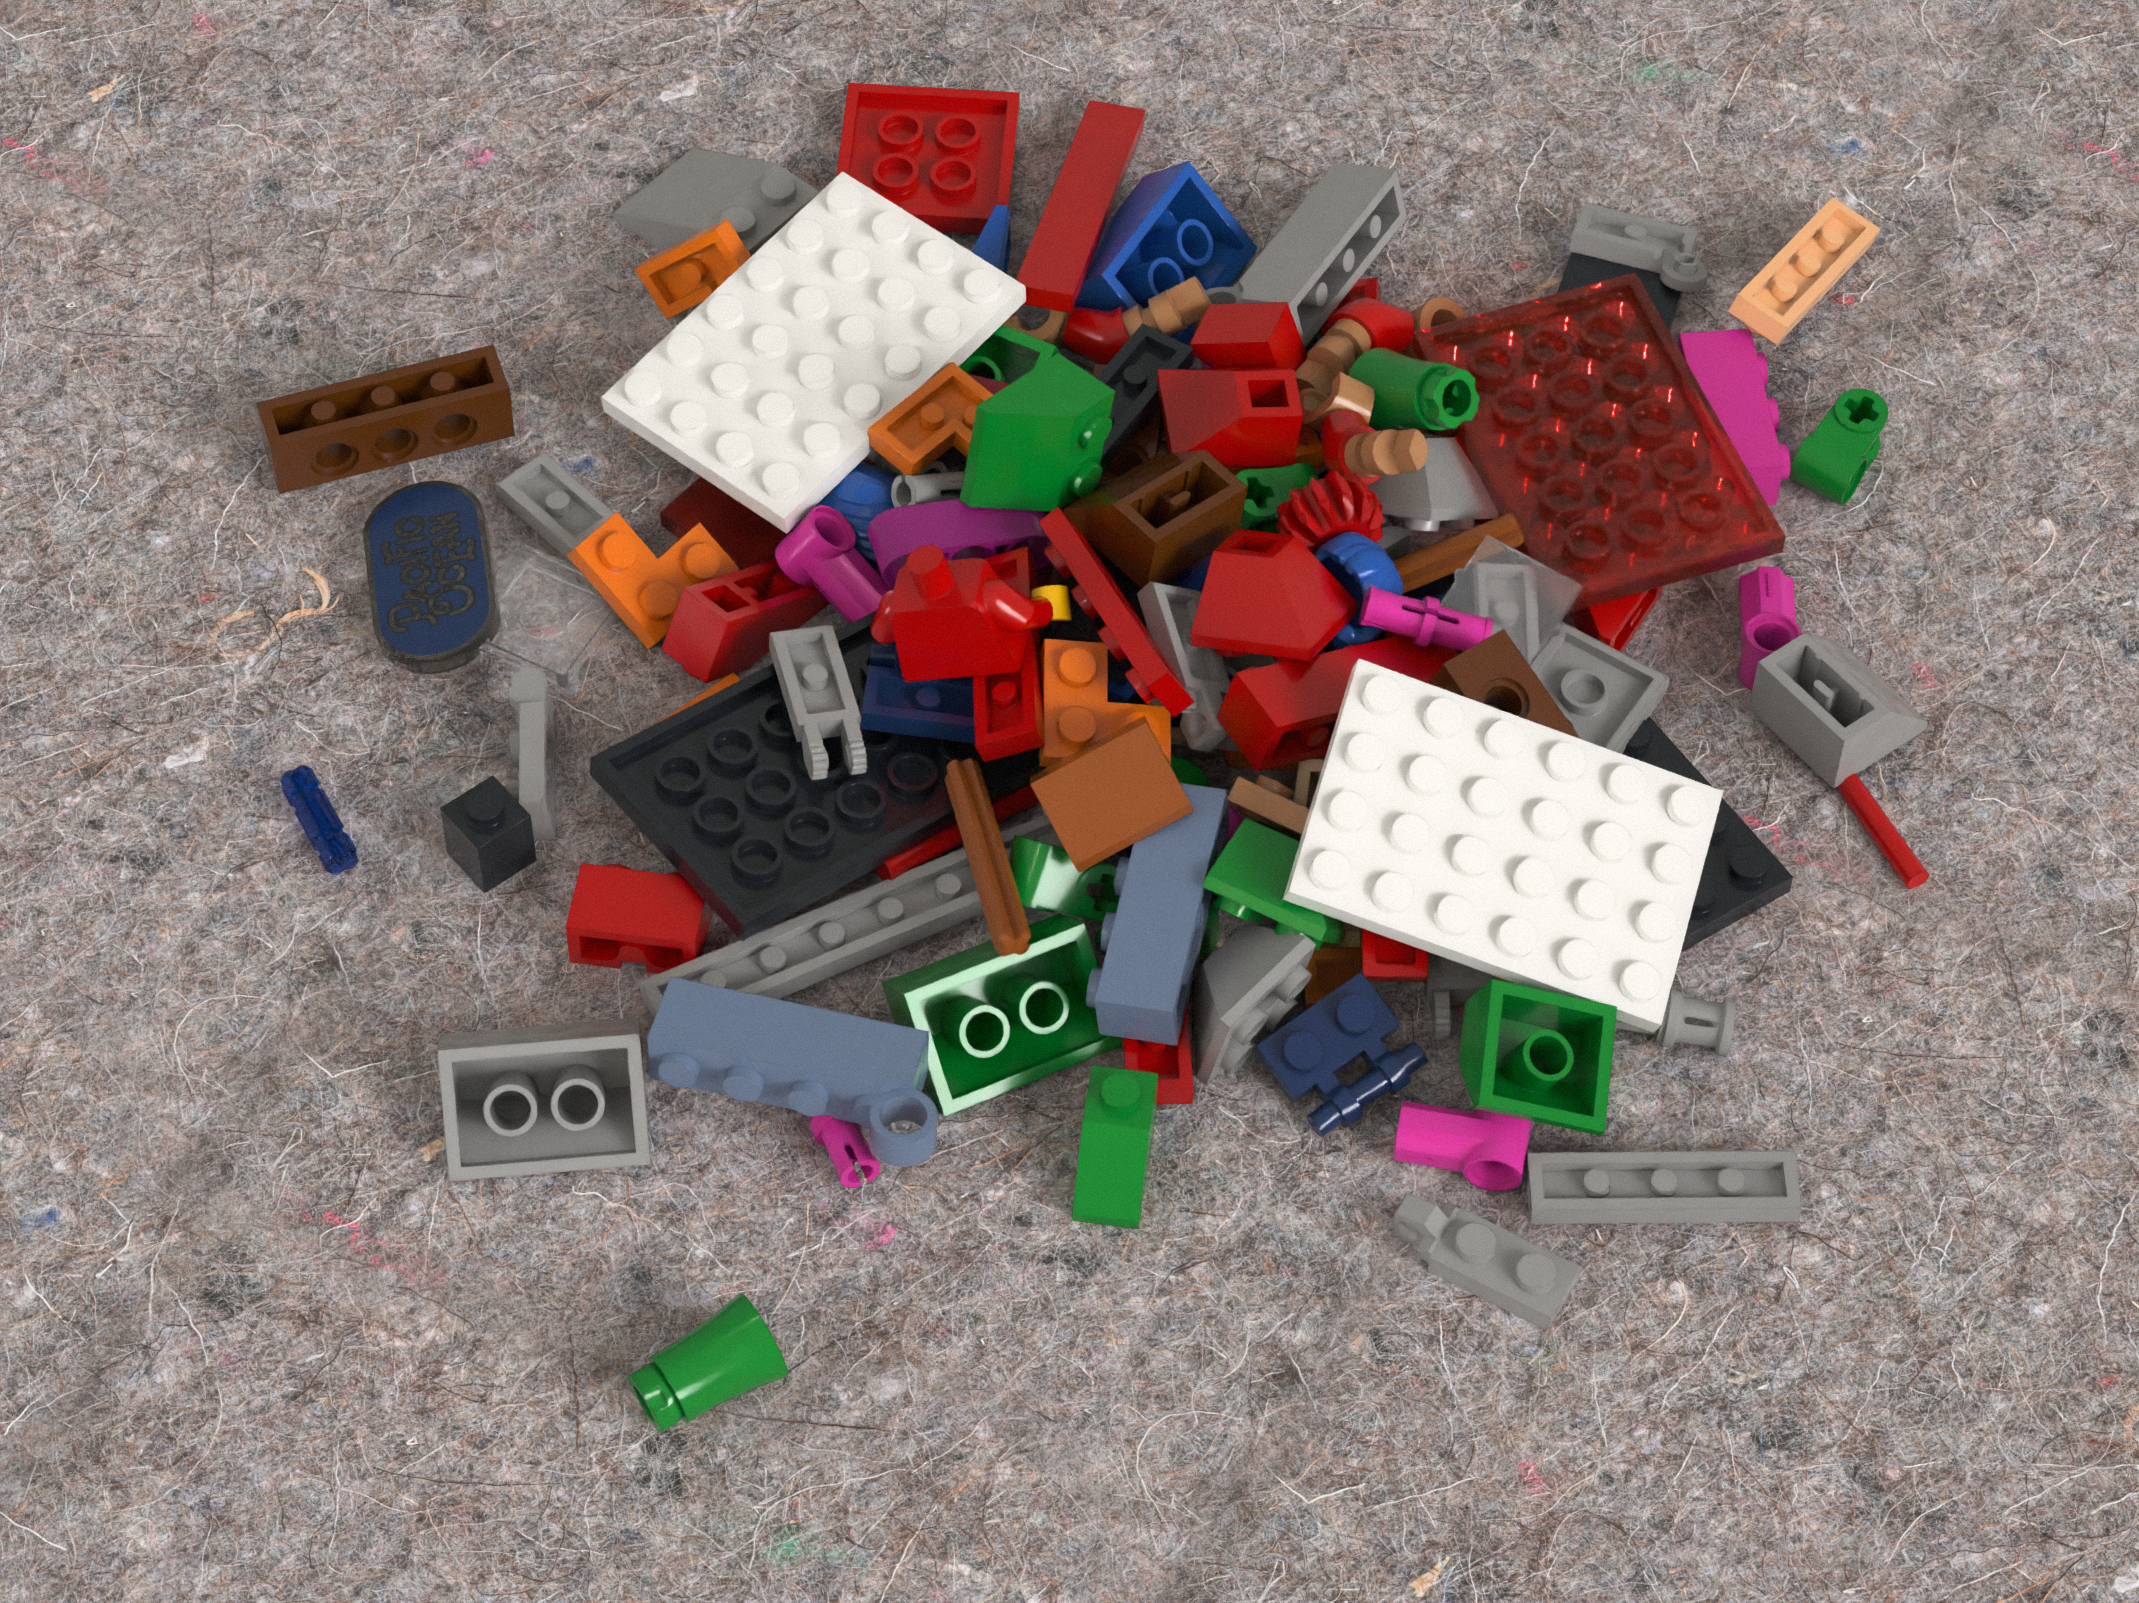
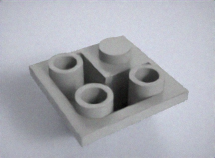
(1439, 494)
(1242, 992)

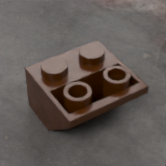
(1162, 514)

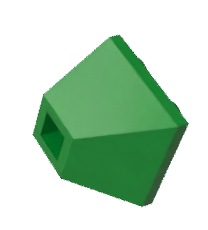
(1253, 880)

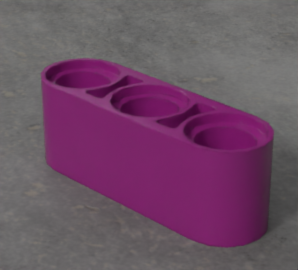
(957, 530)

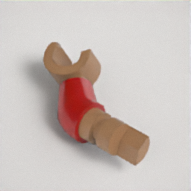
(1366, 326)
(1102, 333)
(1350, 442)

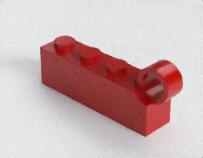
(1291, 707)

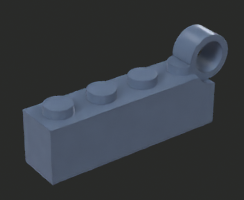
(1159, 924)
(797, 1061)

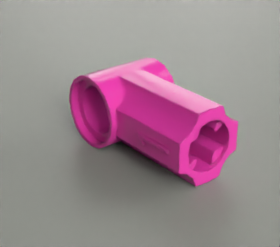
(823, 555)
(1764, 617)
(1480, 1144)

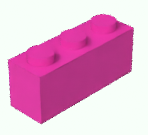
(1735, 385)

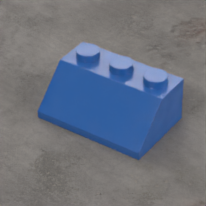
(1161, 238)

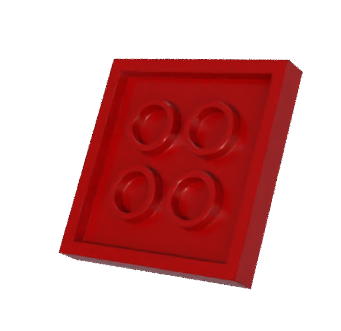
(932, 150)

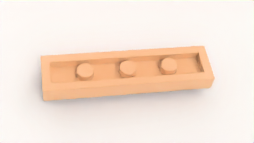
(1803, 271)

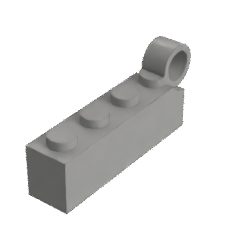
(1323, 246)

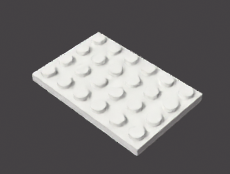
(811, 348)
(1504, 844)

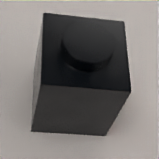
(488, 834)

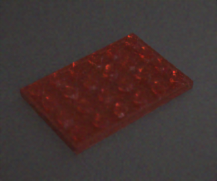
(1603, 442)

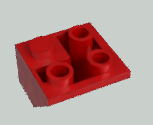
(1232, 413)
(1269, 599)

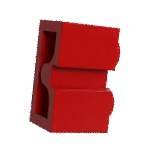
(635, 919)

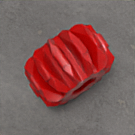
(1329, 509)

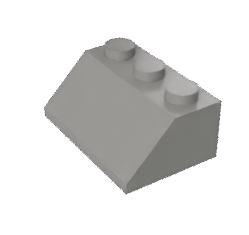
(543, 1099)

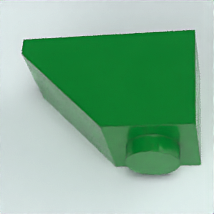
(1115, 1146)

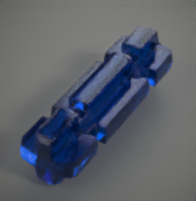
(319, 820)

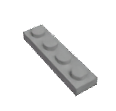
(1662, 1187)

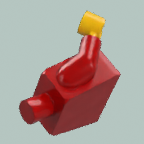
(960, 617)

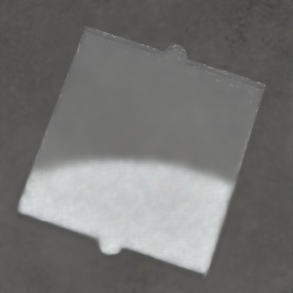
(1515, 593)

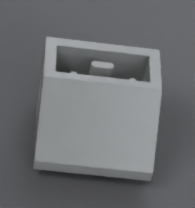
(1830, 707)

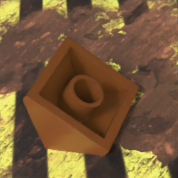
(1111, 794)

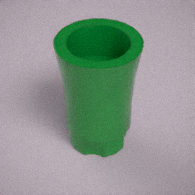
(1415, 391)
(708, 1366)

